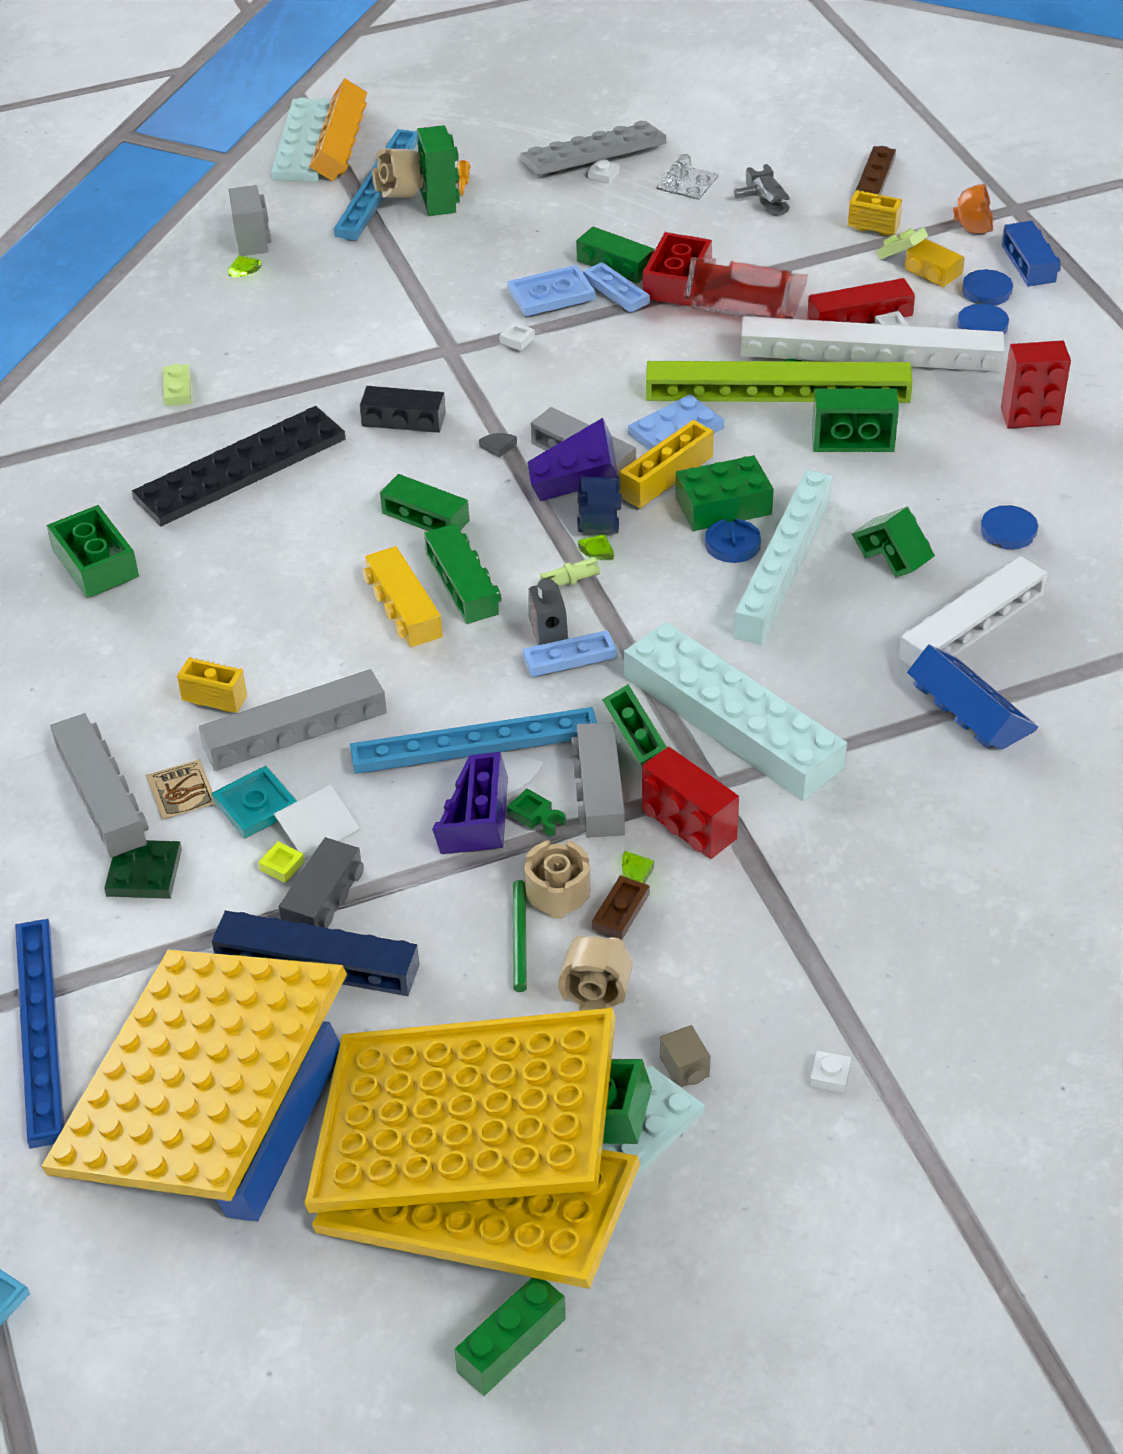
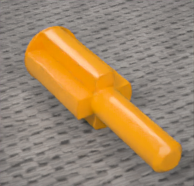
(464, 170)

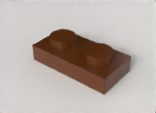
(620, 907)

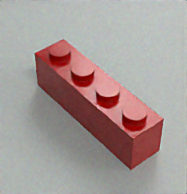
(862, 302)

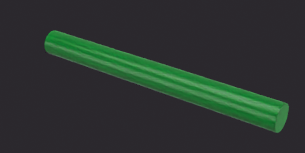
(519, 937)

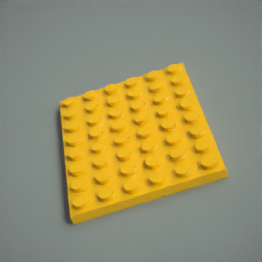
(196, 1074)
(465, 1112)

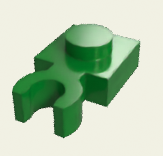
(533, 810)

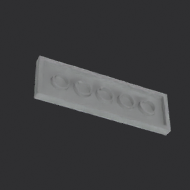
(593, 148)

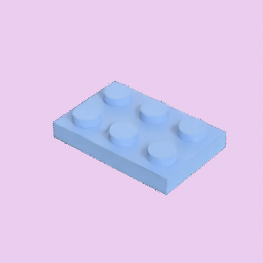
(551, 290)
(668, 420)

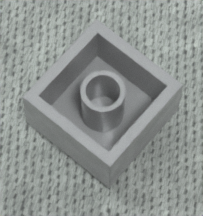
(250, 220)

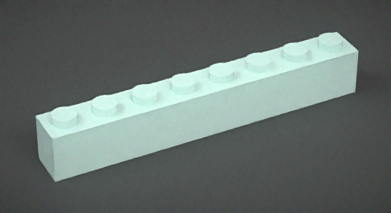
(783, 557)

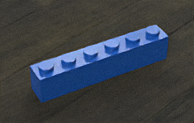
(285, 1128)

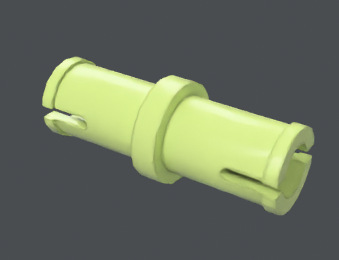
(572, 573)

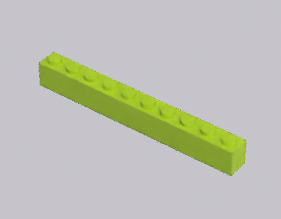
(770, 379)

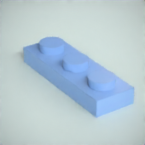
(616, 287)
(569, 653)

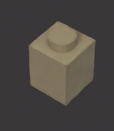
(685, 1056)

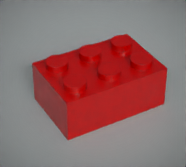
(669, 267)
(1035, 384)
(689, 802)

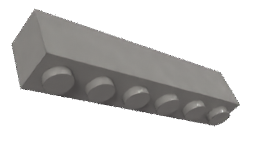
(292, 719)
(99, 785)

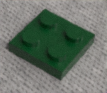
(144, 871)

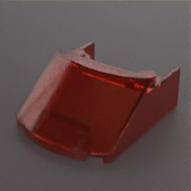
(744, 289)

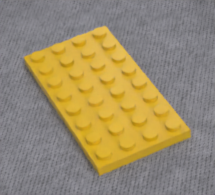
(529, 1236)

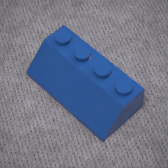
(970, 699)

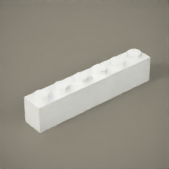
(976, 611)

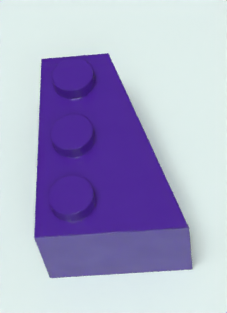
(580, 455)
(477, 809)

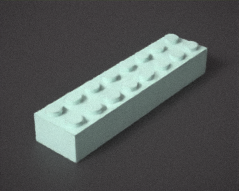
(735, 710)

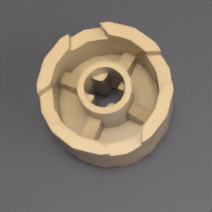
(397, 173)
(557, 877)
(595, 972)

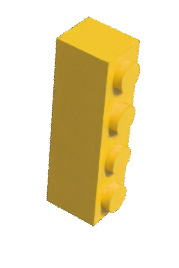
(657, 468)
(402, 596)

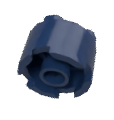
(598, 505)

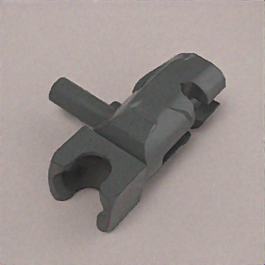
(767, 188)

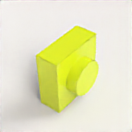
(281, 862)

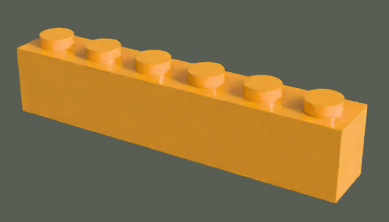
(339, 130)

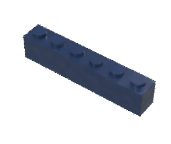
(367, 959)

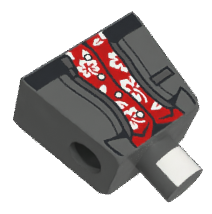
(546, 602)

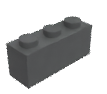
(322, 884)

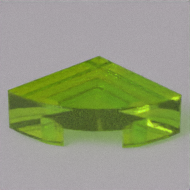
(244, 266)
(596, 547)
(636, 866)

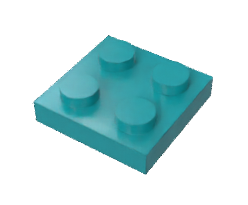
(253, 801)

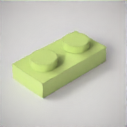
(897, 244)
(177, 384)

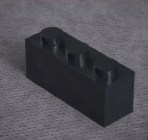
(402, 409)

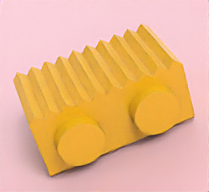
(874, 213)
(934, 262)
(212, 685)

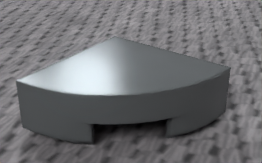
(498, 443)

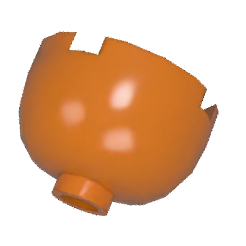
(974, 210)

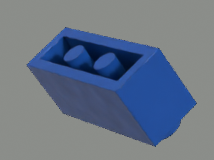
(1030, 253)

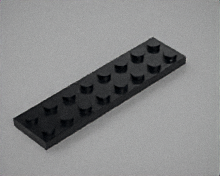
(238, 465)

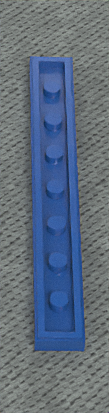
(39, 1033)

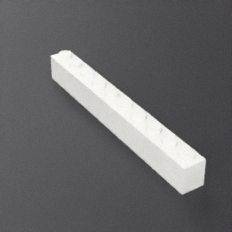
(872, 343)

